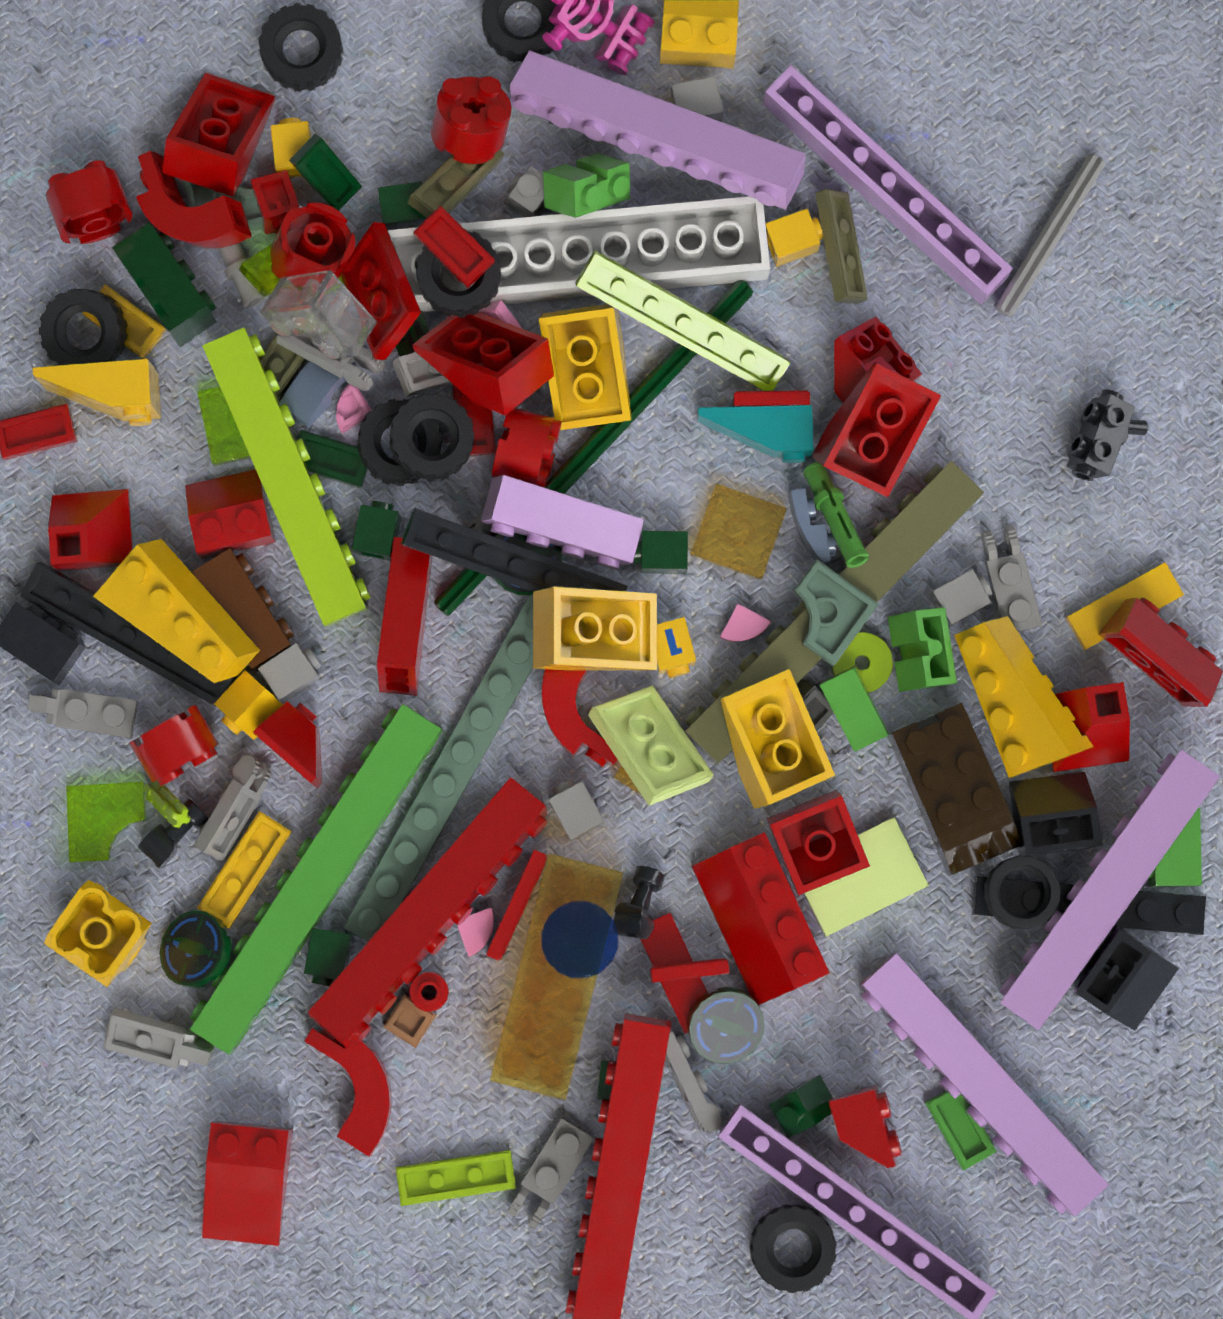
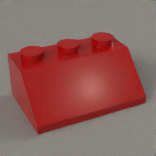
(1163, 652)

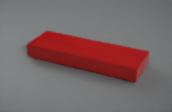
(517, 905)
(667, 947)

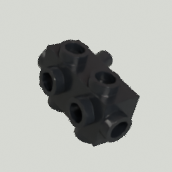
(1103, 431)

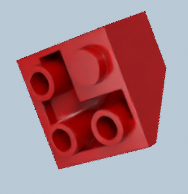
(862, 347)
(90, 529)
(1104, 718)
(863, 1125)

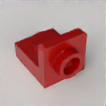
(274, 199)

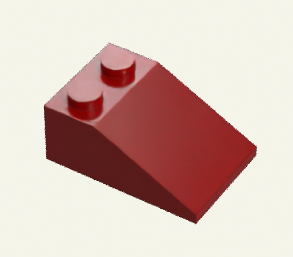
(217, 134)
(488, 359)
(876, 429)
(246, 1182)

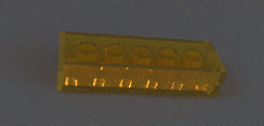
(546, 1006)

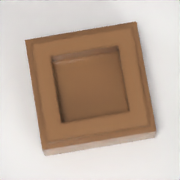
(409, 1021)

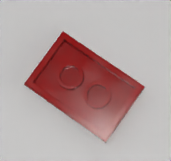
(382, 288)

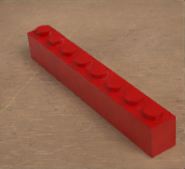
(428, 914)
(621, 1168)

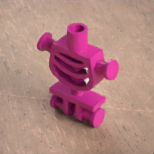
(601, 22)

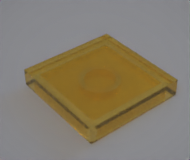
(738, 532)

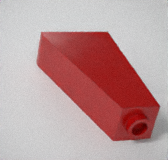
(403, 620)

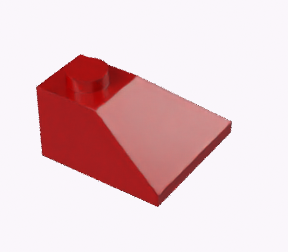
(295, 740)

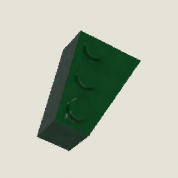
(166, 283)

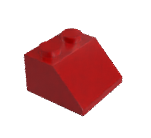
(229, 514)
(818, 842)

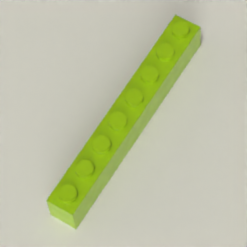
(285, 477)

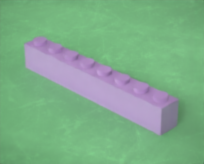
(657, 130)
(886, 185)
(1109, 889)
(983, 1083)
(856, 1213)

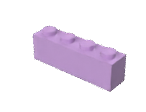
(561, 521)

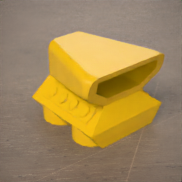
(98, 933)

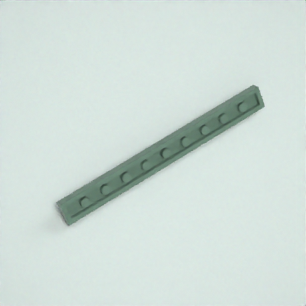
(447, 779)

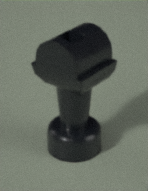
(162, 841)
(633, 917)

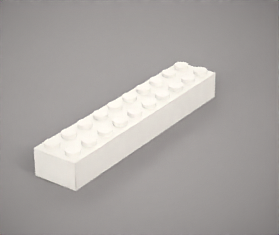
(663, 243)

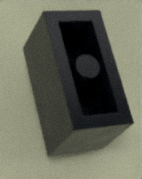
(38, 643)

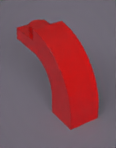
(205, 226)
(563, 719)
(372, 1090)

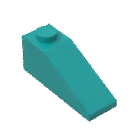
(769, 429)

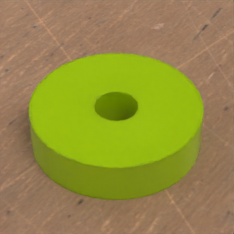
(878, 657)

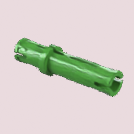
(829, 501)

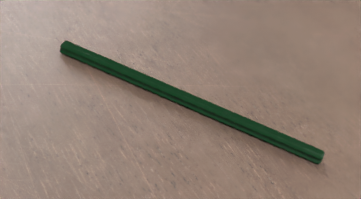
(607, 433)

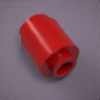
(428, 978)

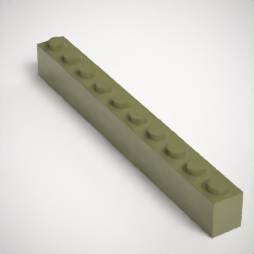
(891, 555)

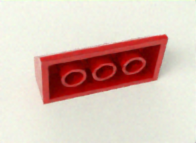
(760, 919)

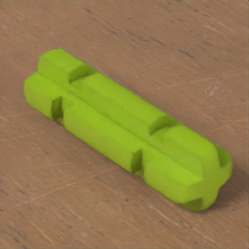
(167, 804)

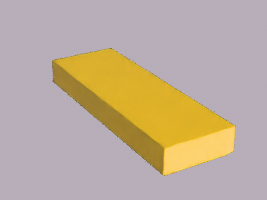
(1155, 585)
(245, 869)

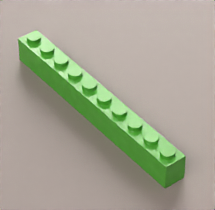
(316, 879)

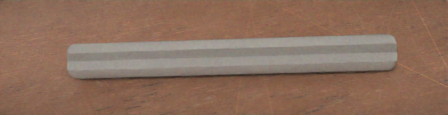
(1050, 235)

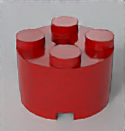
(471, 118)
(88, 203)
(312, 242)
(527, 447)
(175, 744)

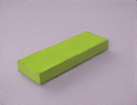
(455, 1177)

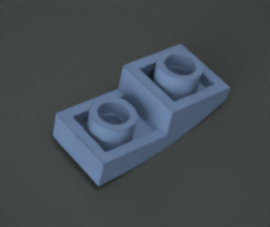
(311, 393)
(814, 537)

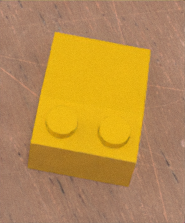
(699, 33)
(587, 366)
(116, 388)
(594, 629)
(774, 740)

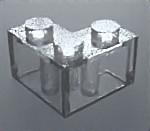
(322, 309)

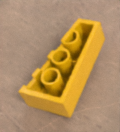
(177, 611)
(1017, 699)

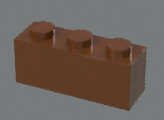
(229, 583)

